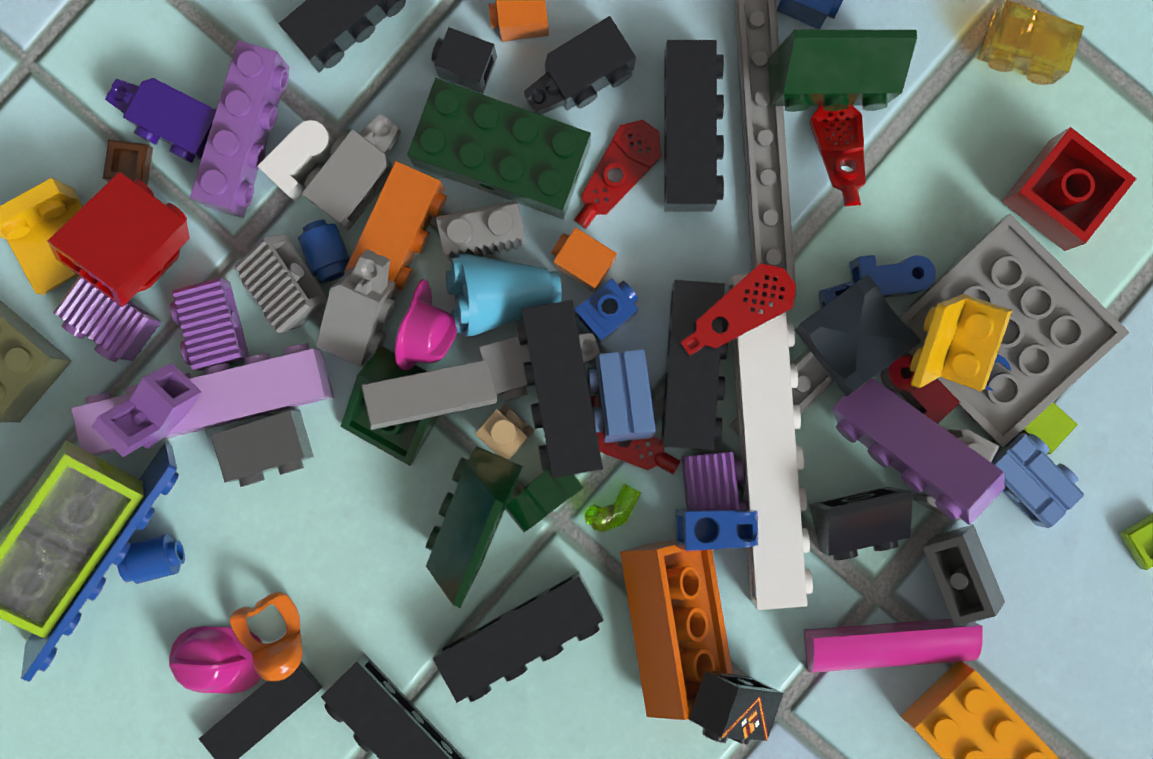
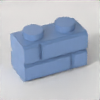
(623, 396)
(1035, 481)

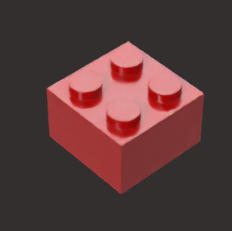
(1069, 189)

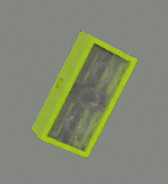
(61, 536)

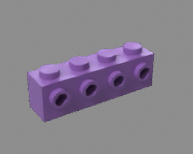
(240, 129)
(919, 450)

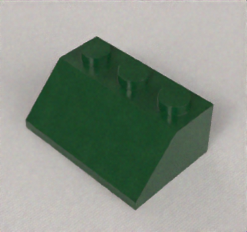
(840, 68)
(470, 521)

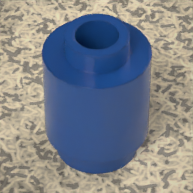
(324, 250)
(152, 559)

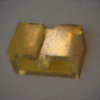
(1031, 42)

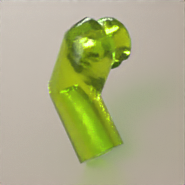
(613, 515)

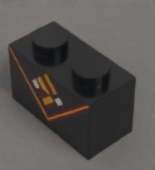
(735, 708)

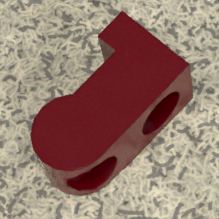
(931, 400)

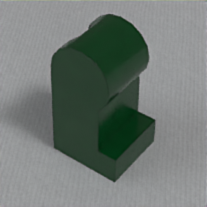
(541, 498)

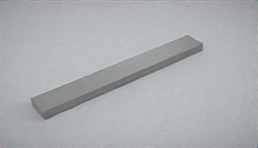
(763, 138)

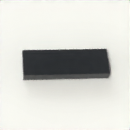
(259, 714)

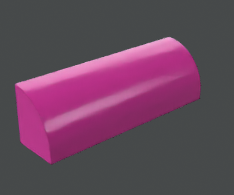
(891, 645)

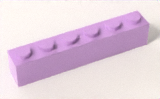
(227, 394)

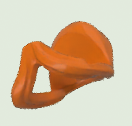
(275, 659)

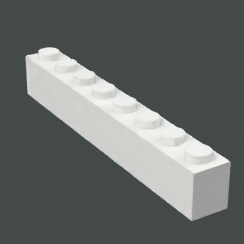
(771, 460)

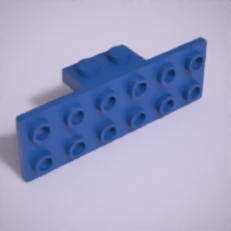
(157, 478)

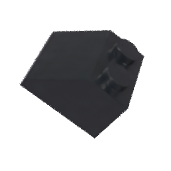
(862, 521)

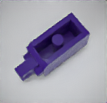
(164, 115)

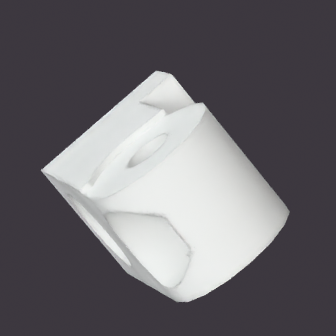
(297, 155)

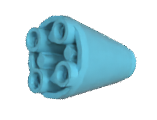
(496, 291)

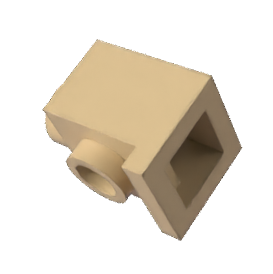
(505, 432)

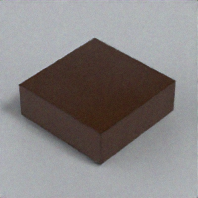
(129, 159)

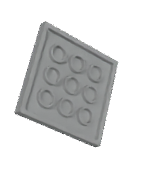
(1050, 336)

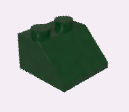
(398, 440)

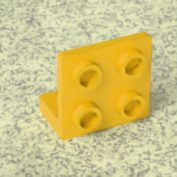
(30, 222)
(960, 342)

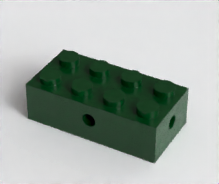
(499, 148)

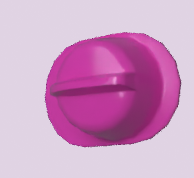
(424, 331)
(212, 661)

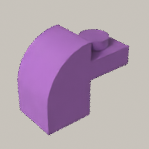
(150, 413)

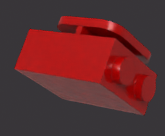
(121, 239)

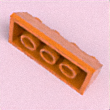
(674, 624)

